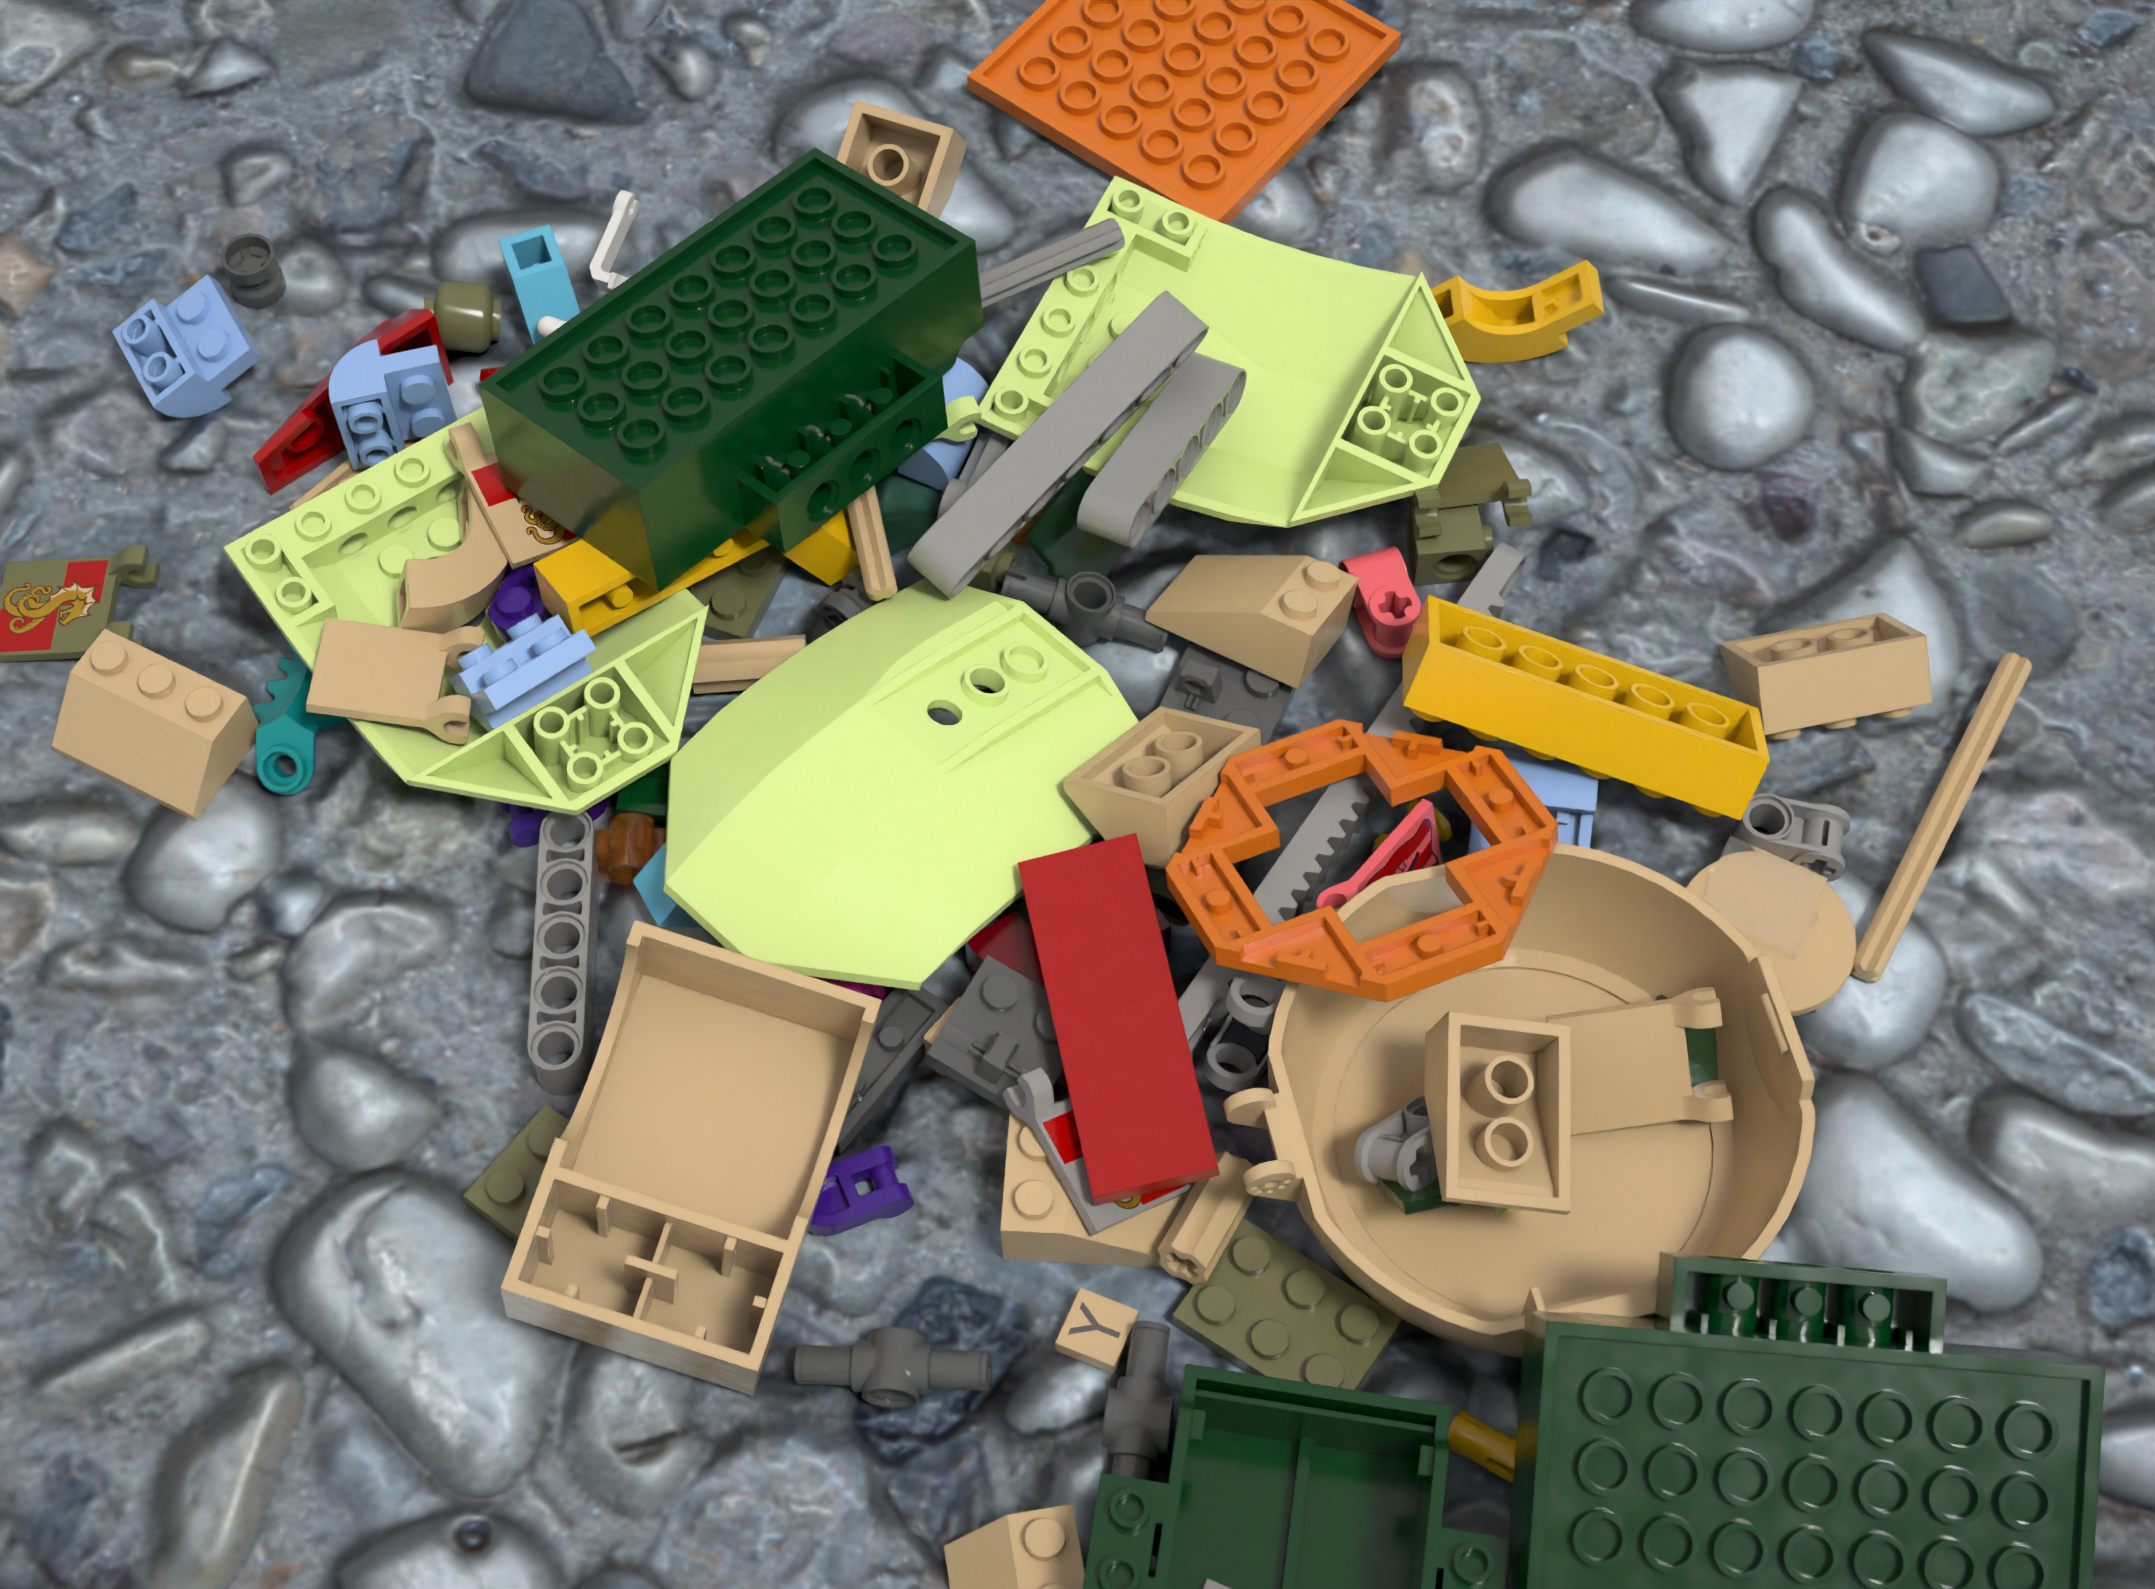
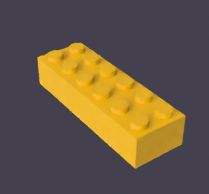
(1583, 709)

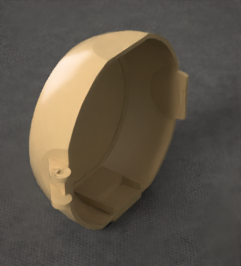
(1588, 941)

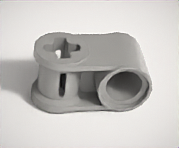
(1797, 832)
(1398, 1149)

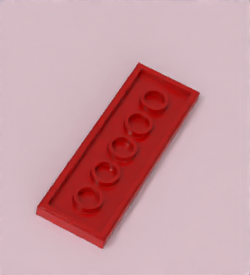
(1117, 1020)

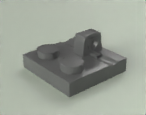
(1228, 692)
(997, 1034)

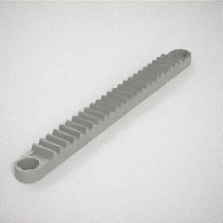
(1335, 816)

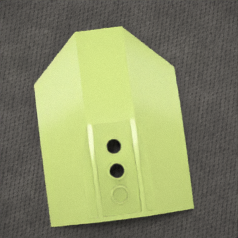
(1345, 364)
(563, 755)
(853, 828)

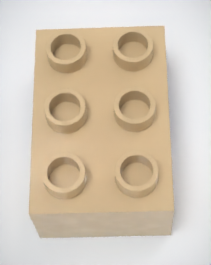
(692, 1159)

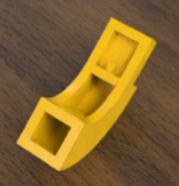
(1521, 321)

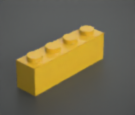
(598, 593)

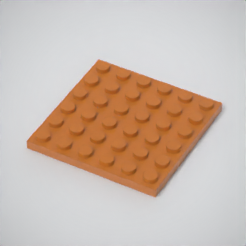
(1185, 91)

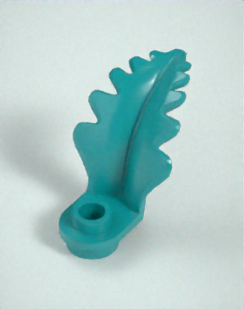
(288, 729)

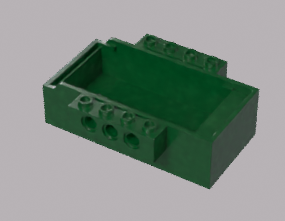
(743, 374)
(1798, 1441)
(1291, 1493)

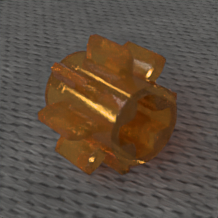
(627, 846)

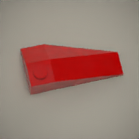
(311, 431)

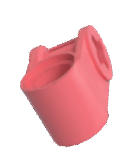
(1383, 600)

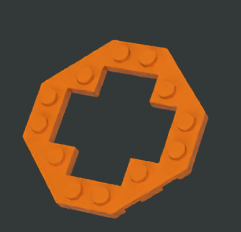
(1317, 946)

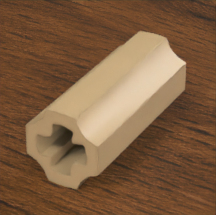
(741, 662)
(1206, 1222)

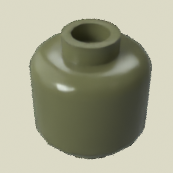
(465, 315)

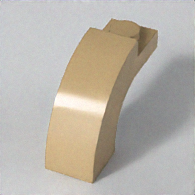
(457, 587)

